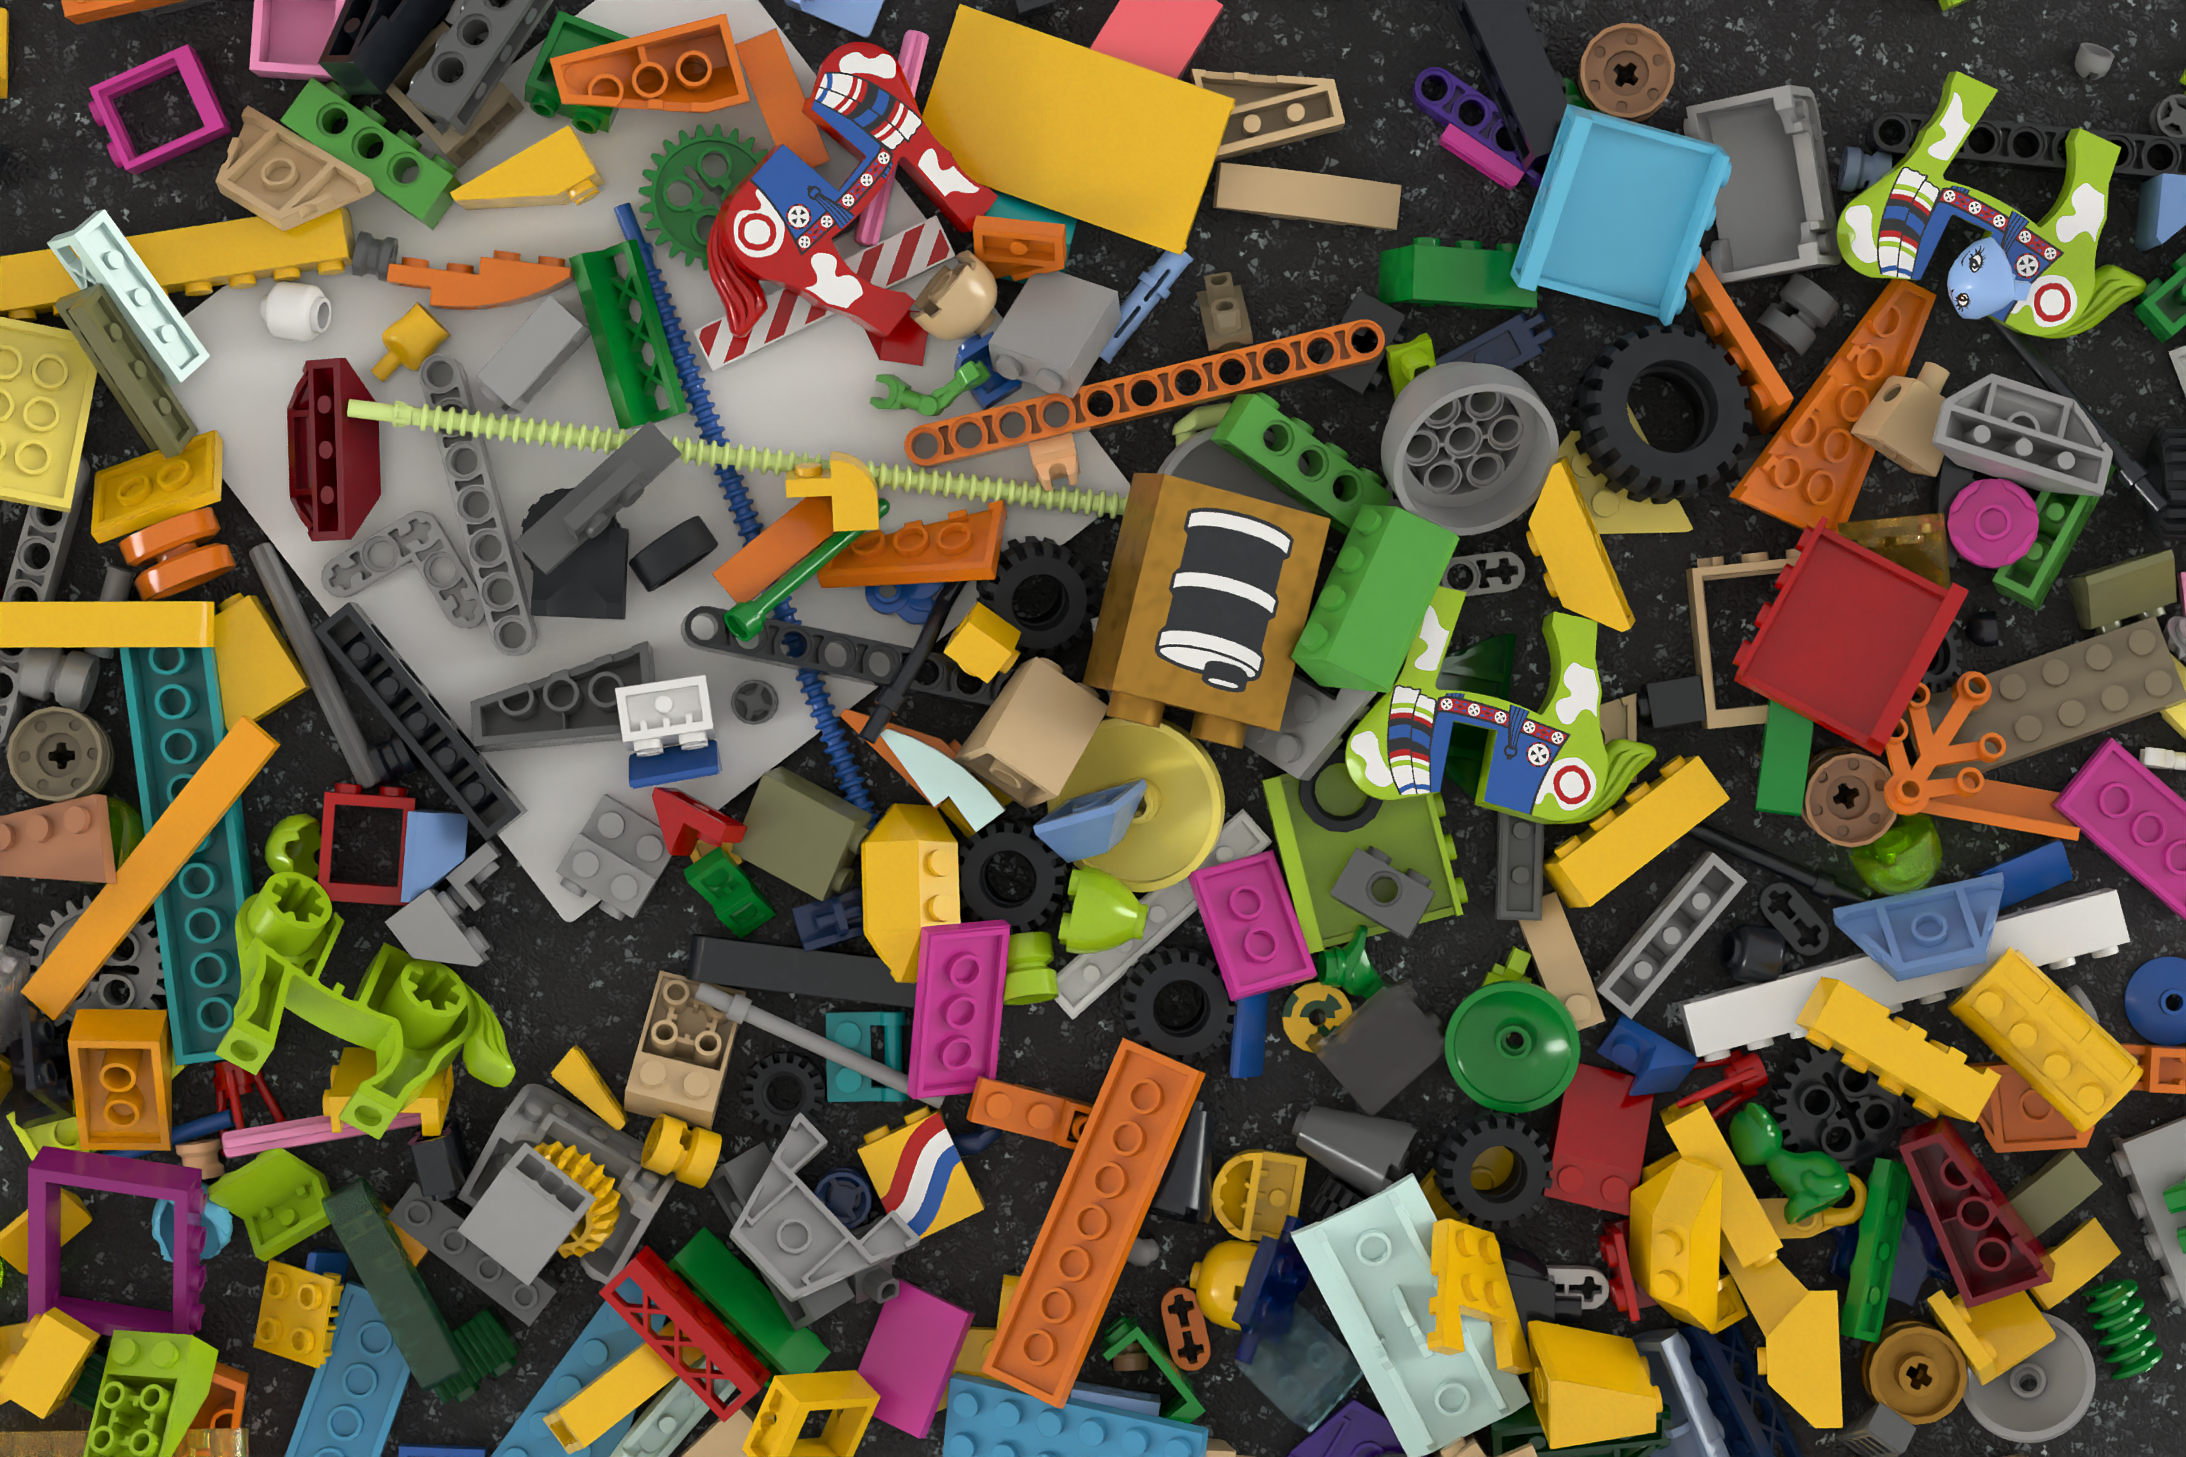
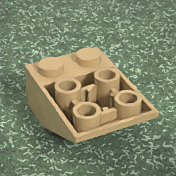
(681, 1054)

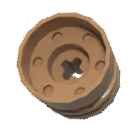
(1621, 48)
(1866, 812)

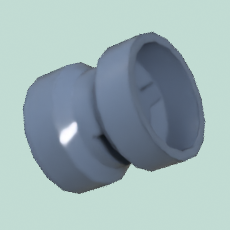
(1861, 170)

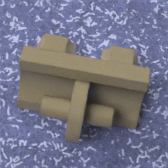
(1224, 313)

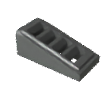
(1877, 1433)

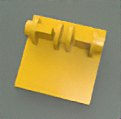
(297, 1313)

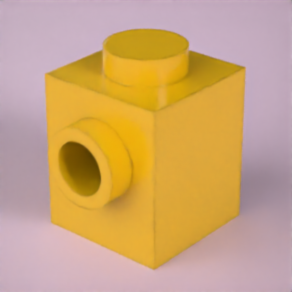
(983, 643)

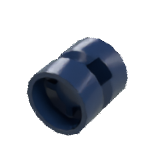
(846, 1194)

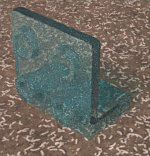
(1305, 1372)

